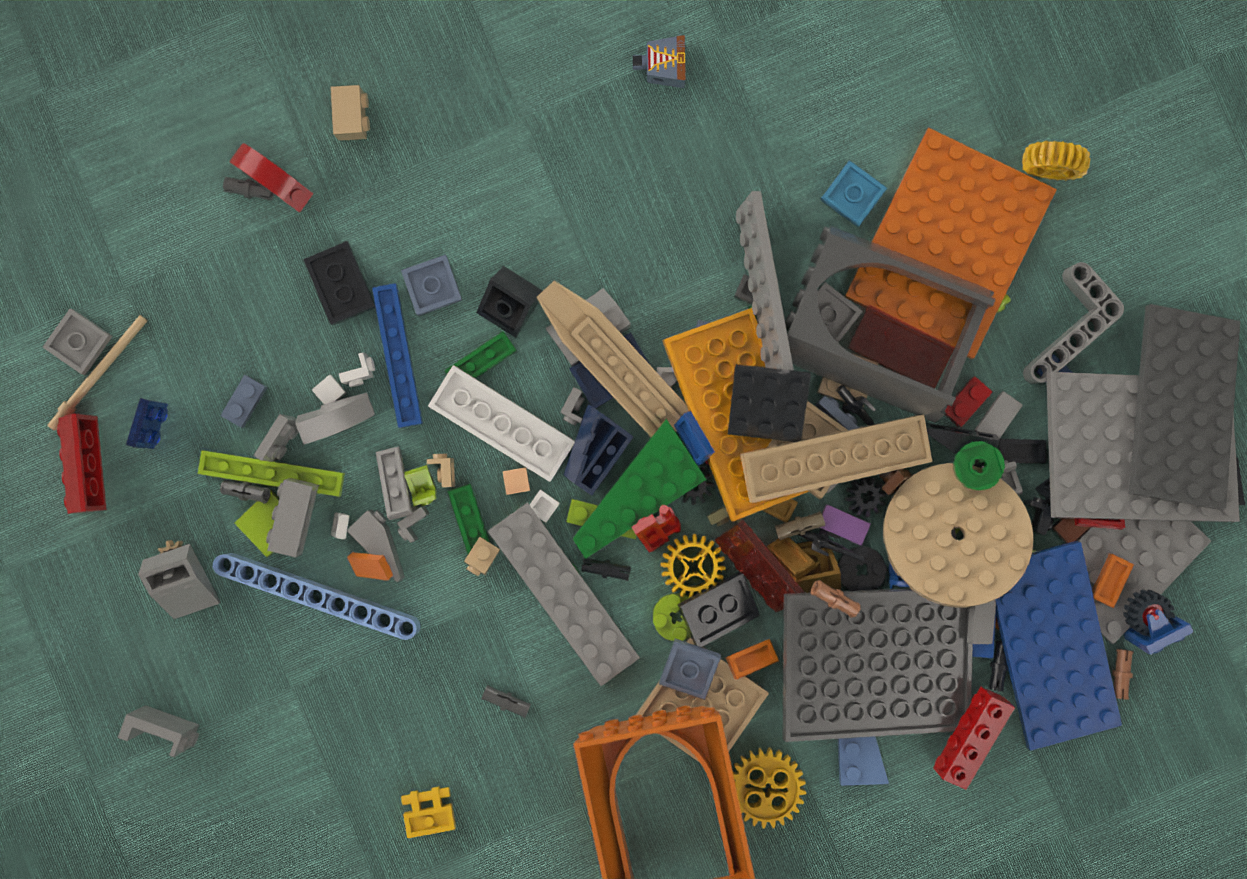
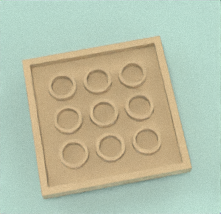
(732, 698)

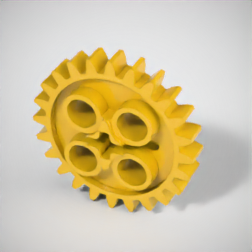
(763, 808)

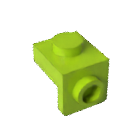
(421, 485)

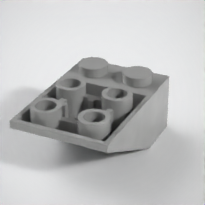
(178, 582)

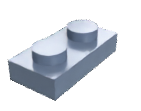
(244, 401)
(831, 408)

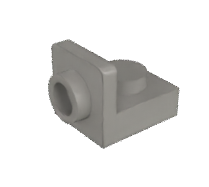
(573, 402)

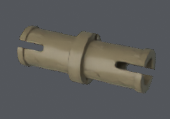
(800, 525)

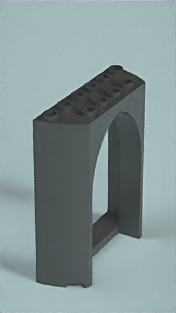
(821, 354)

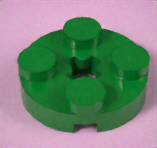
(984, 453)

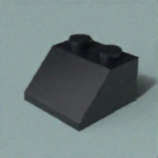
(509, 301)

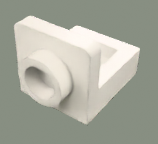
(356, 376)

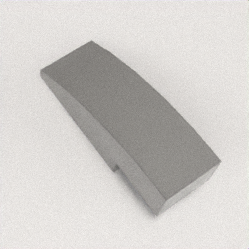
(334, 417)

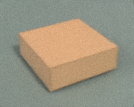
(516, 481)

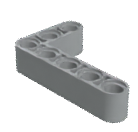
(1080, 330)

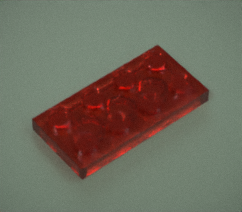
(900, 347)
(757, 564)

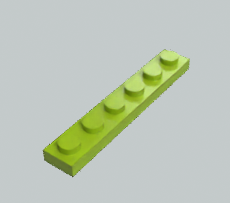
(268, 472)

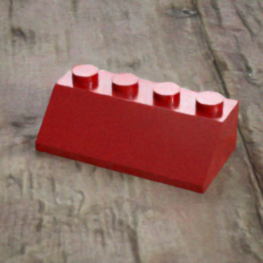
(81, 463)

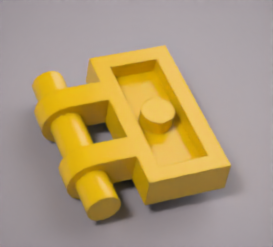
(430, 819)

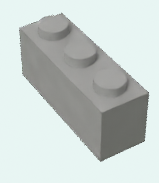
(292, 517)

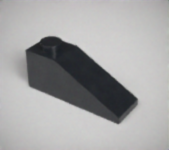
(956, 438)

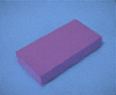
(844, 525)

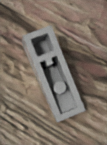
(376, 539)

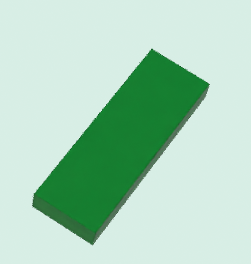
(486, 356)
(468, 515)

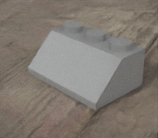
(608, 307)

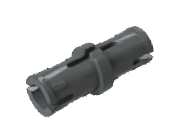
(247, 188)
(245, 491)
(506, 701)

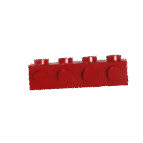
(973, 738)

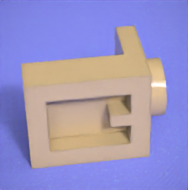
(446, 473)

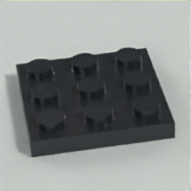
(768, 403)

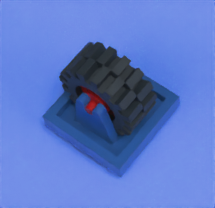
(1152, 622)

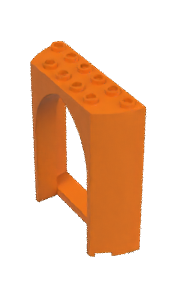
(599, 758)

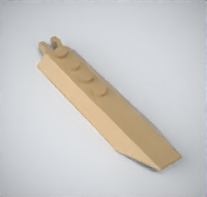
(611, 359)

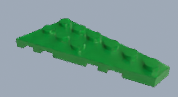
(653, 479)

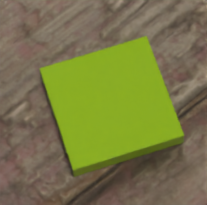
(258, 521)

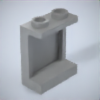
(161, 724)

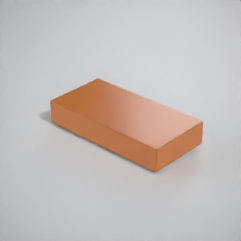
(370, 566)
(1111, 580)
(752, 659)

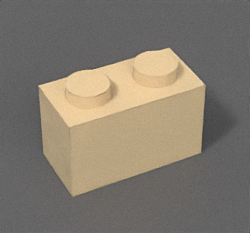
(349, 112)

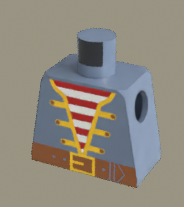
(663, 61)

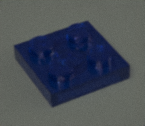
(147, 424)

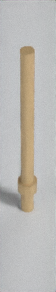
(68, 407)

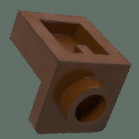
(894, 479)

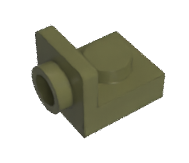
(720, 516)

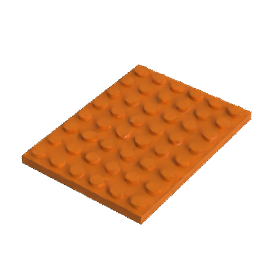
(960, 217)

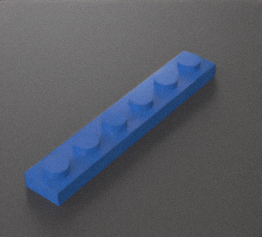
(397, 355)

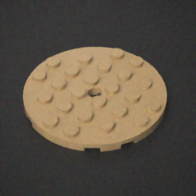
(951, 570)

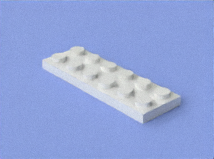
(501, 423)

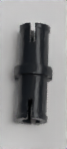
(606, 568)
(999, 668)

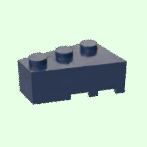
(595, 450)

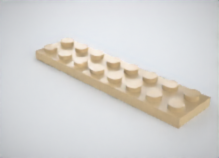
(835, 458)

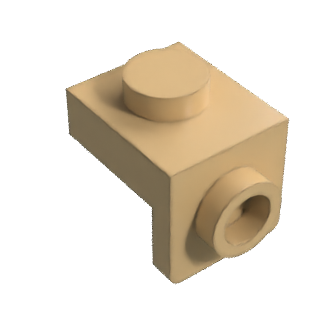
(481, 557)

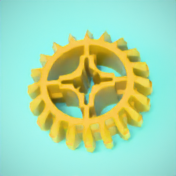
(1056, 160)
(685, 575)

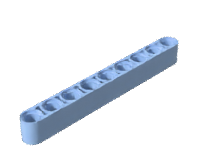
(305, 595)

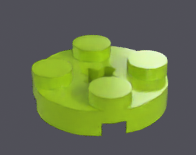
(662, 617)

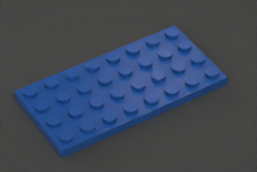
(1056, 650)

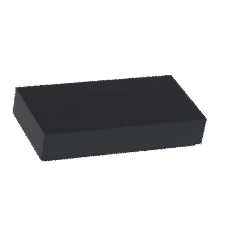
(1023, 450)

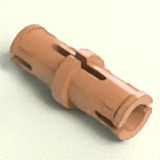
(835, 598)
(1122, 673)

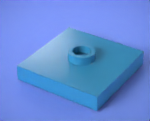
(853, 193)

